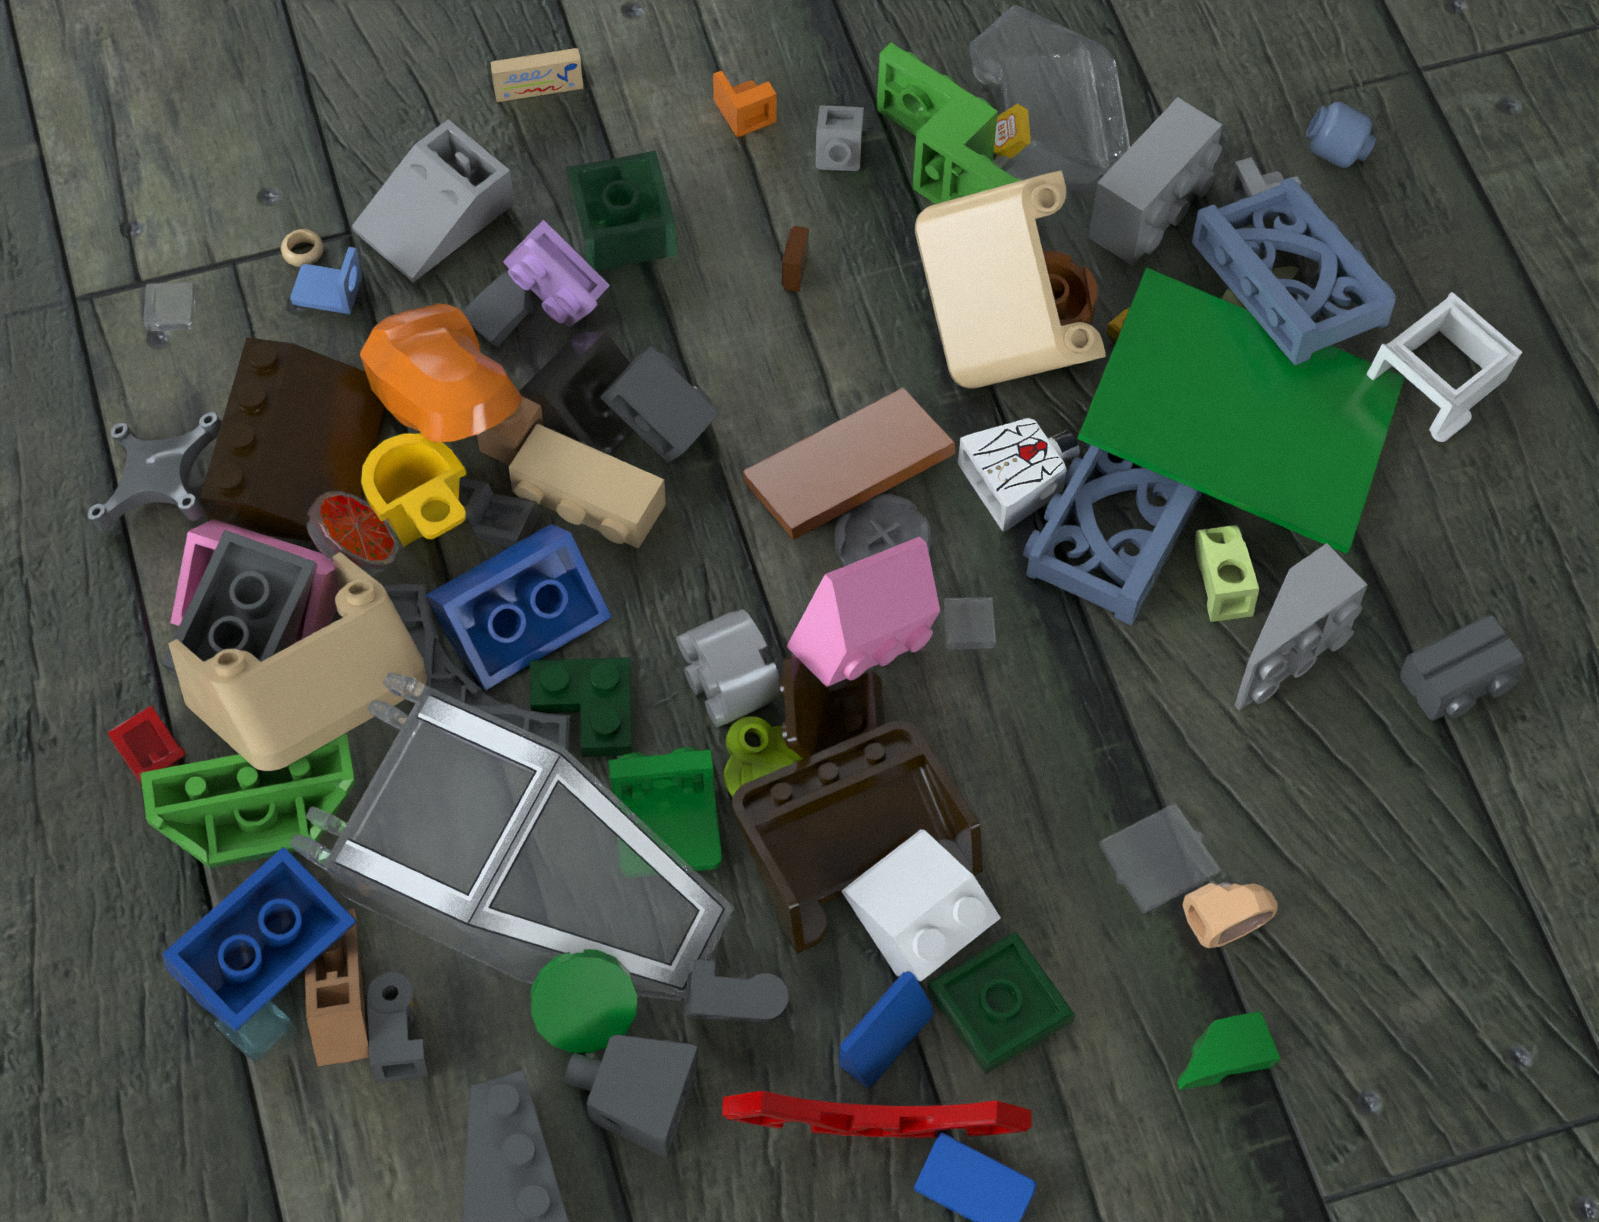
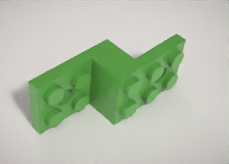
(949, 124)

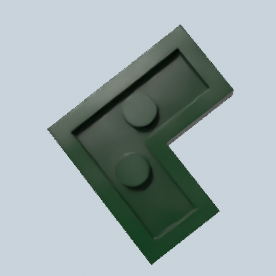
(595, 689)

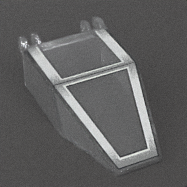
(513, 852)

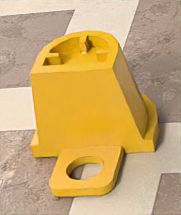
(414, 486)

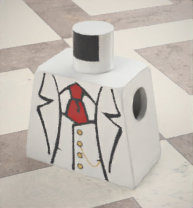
(1016, 468)

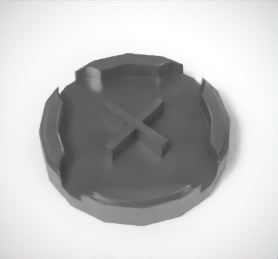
(877, 527)

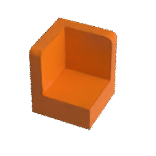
(745, 105)

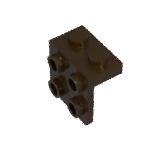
(827, 715)

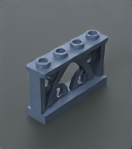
(1309, 234)
(1132, 573)

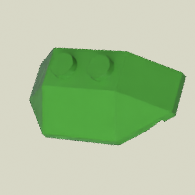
(238, 814)

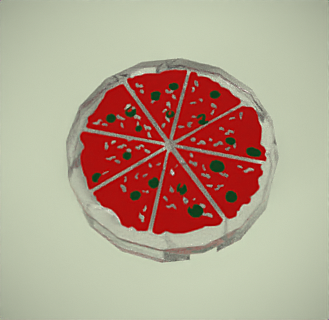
(351, 527)

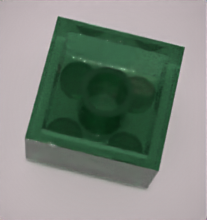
(622, 211)

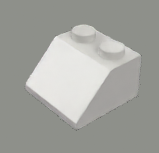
(920, 906)

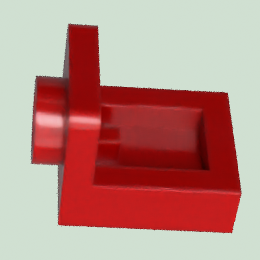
(146, 743)

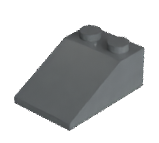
(245, 601)

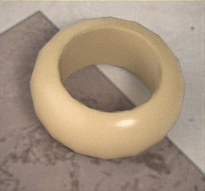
(300, 236)

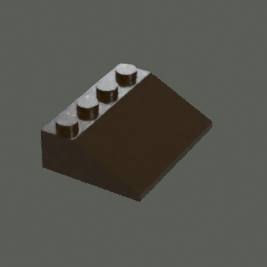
(288, 437)

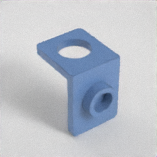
(329, 287)

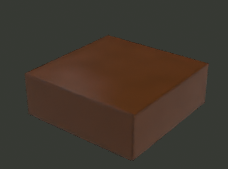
(795, 258)

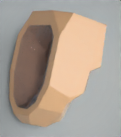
(1227, 911)

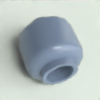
(1340, 135)

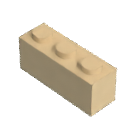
(587, 486)

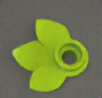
(754, 762)

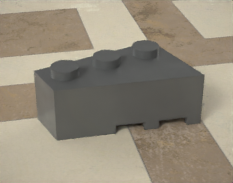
(507, 1157)

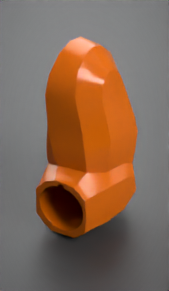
(434, 375)

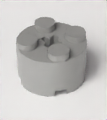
(729, 667)

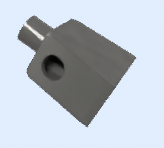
(637, 1088)

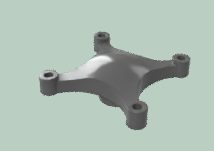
(156, 472)

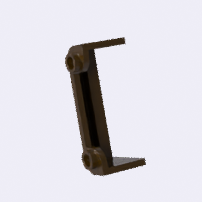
(844, 812)

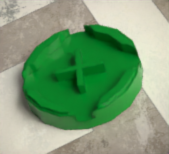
(583, 1001)

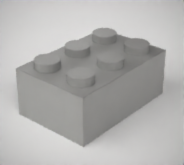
(1155, 182)

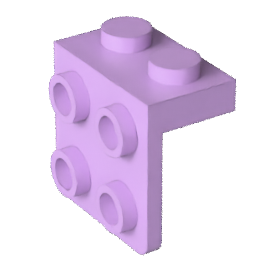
(555, 275)

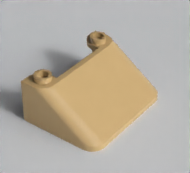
(995, 285)

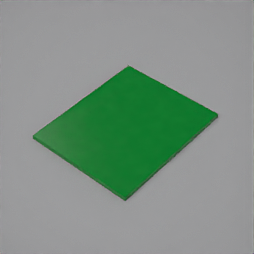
(1226, 412)

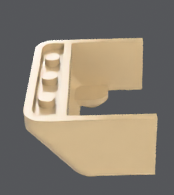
(311, 689)

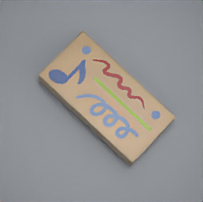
(537, 75)

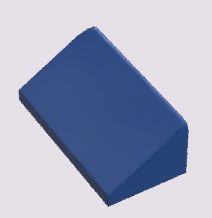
(885, 1030)
(974, 1183)

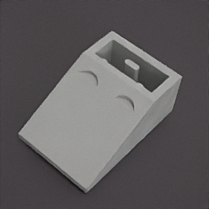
(435, 201)
(1307, 618)

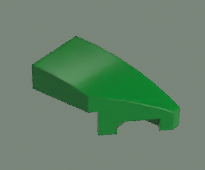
(1229, 1048)

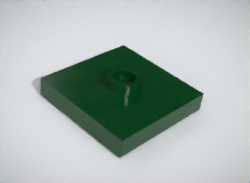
(1000, 1002)

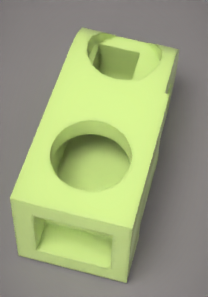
(1226, 573)

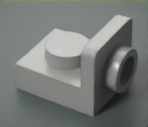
(839, 138)

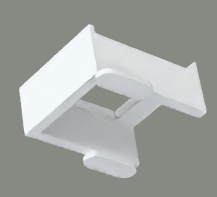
(1472, 336)

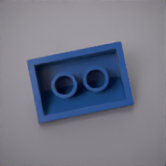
(519, 605)
(257, 940)

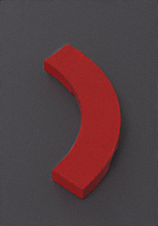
(847, 1119)

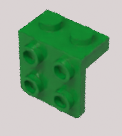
(674, 800)

